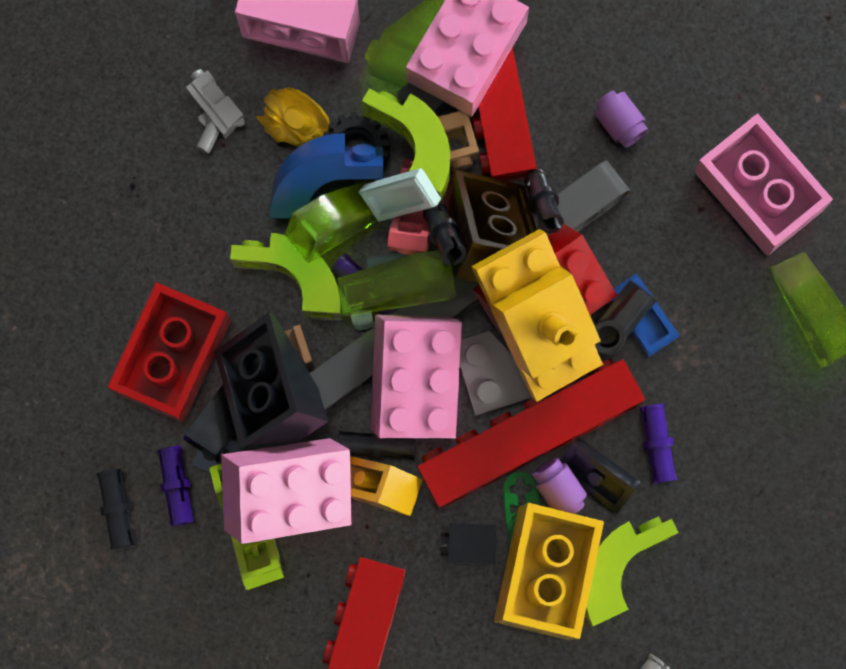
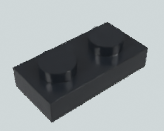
(600, 475)

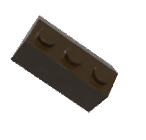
(488, 215)

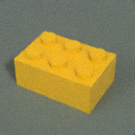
(549, 571)

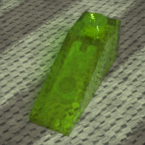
(398, 43)
(329, 221)
(397, 284)
(814, 307)

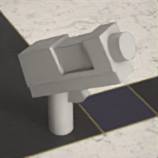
(219, 110)

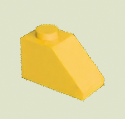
(383, 486)

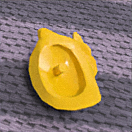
(292, 117)

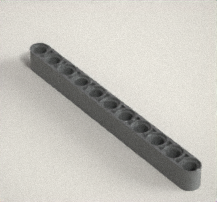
(353, 366)

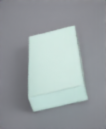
(400, 195)

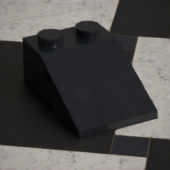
(268, 387)

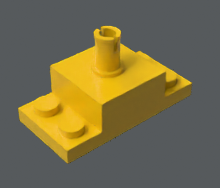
(539, 314)

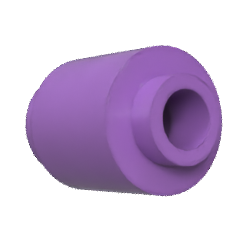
(621, 118)
(559, 486)

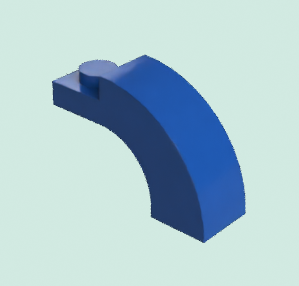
(317, 164)

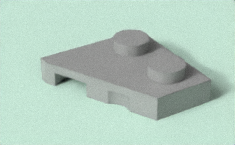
(490, 373)

